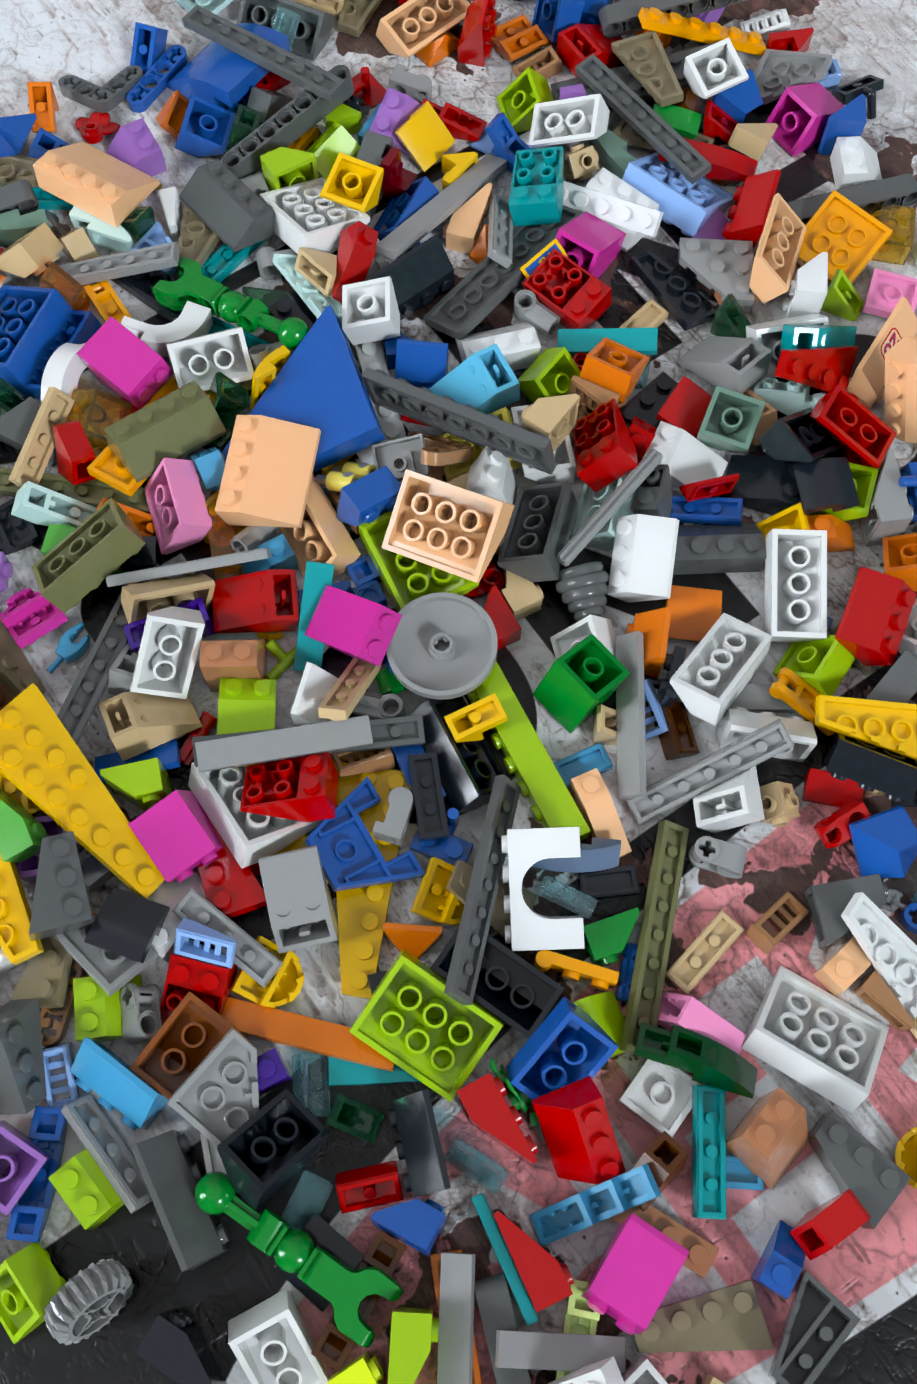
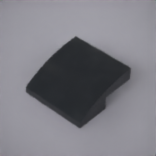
(826, 485)
(15, 532)
(127, 924)
(332, 1242)

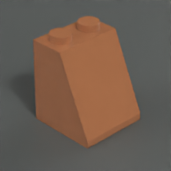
(232, 660)
(770, 1136)

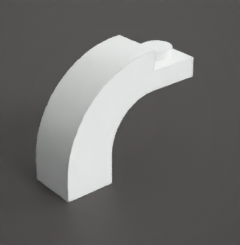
(192, 322)
(63, 370)

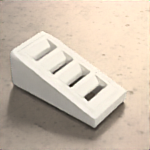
(770, 23)
(171, 207)

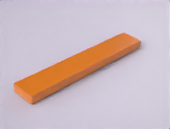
(302, 1033)

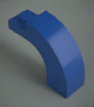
(505, 140)

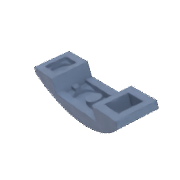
(597, 856)

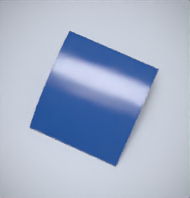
(221, 74)
(32, 329)

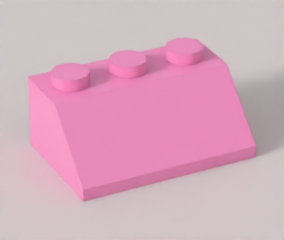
(177, 505)

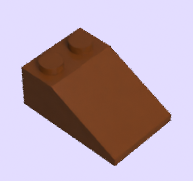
(180, 1045)

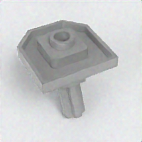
(401, 455)

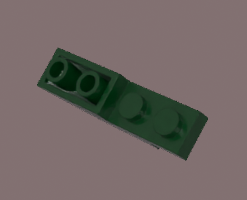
(703, 1057)

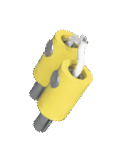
(344, 475)

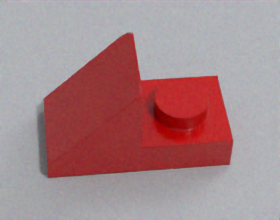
(791, 40)
(718, 122)

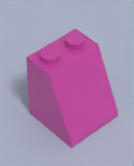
(802, 116)
(591, 242)
(124, 363)
(353, 625)
(177, 835)
(634, 1274)

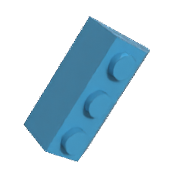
(117, 1085)

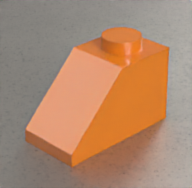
(838, 532)

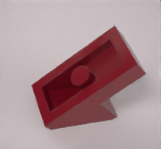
(395, 178)

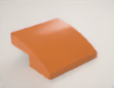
(518, 38)
(693, 612)

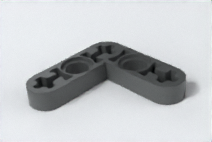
(101, 98)

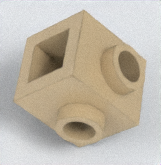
(580, 162)
(779, 803)

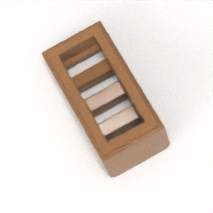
(541, 58)
(590, 393)
(368, 761)
(764, 935)
(880, 998)

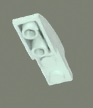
(786, 396)

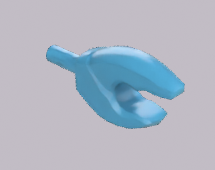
(70, 651)

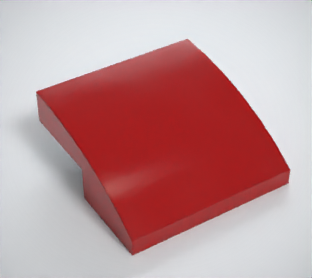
(685, 407)

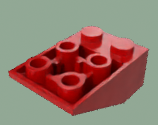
(477, 33)
(582, 41)
(569, 291)
(603, 446)
(256, 602)
(292, 788)
(201, 978)
(491, 1115)

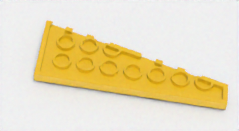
(871, 721)
(365, 908)

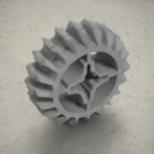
(88, 1301)

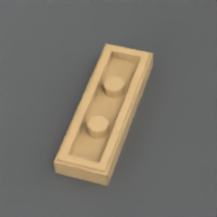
(704, 952)

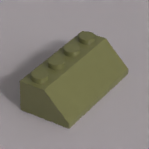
(164, 429)
(87, 556)

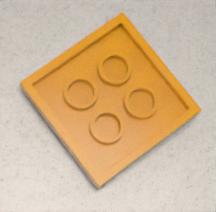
(846, 234)

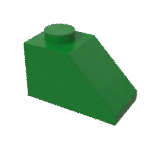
(609, 936)

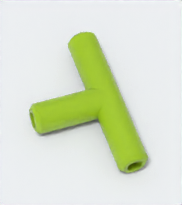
(285, 659)

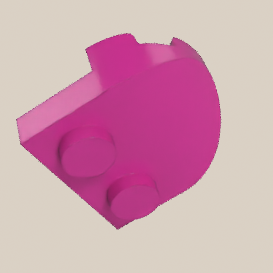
(30, 617)

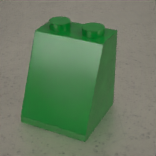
(580, 682)

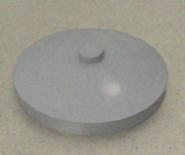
(443, 646)

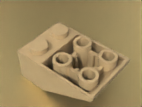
(146, 721)

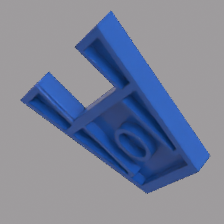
(350, 853)

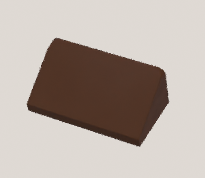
(679, 740)

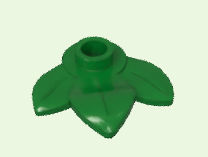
(516, 1096)

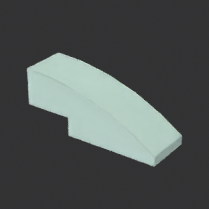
(100, 232)

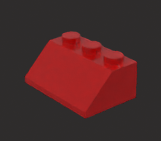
(751, 207)
(854, 425)
(875, 617)
(579, 1133)

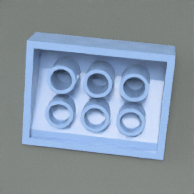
(679, 200)

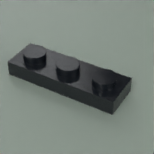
(428, 796)

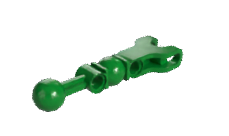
(224, 303)
(297, 1254)

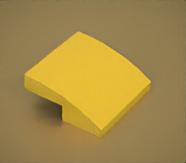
(425, 136)
(266, 372)

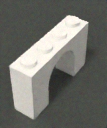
(527, 928)

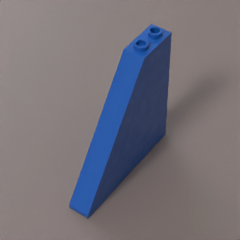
(324, 391)

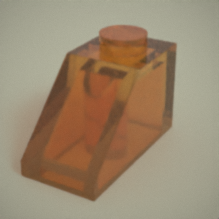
(67, 286)

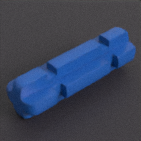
(626, 972)

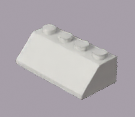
(795, 585)
(720, 667)

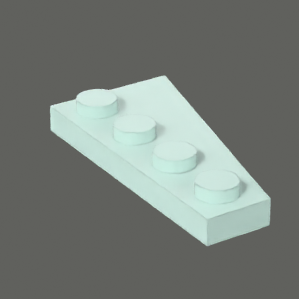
(309, 294)

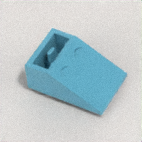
(481, 381)

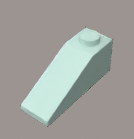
(49, 507)

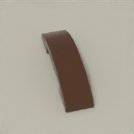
(333, 1345)

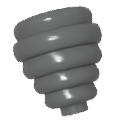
(584, 589)

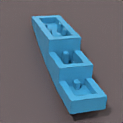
(595, 1204)

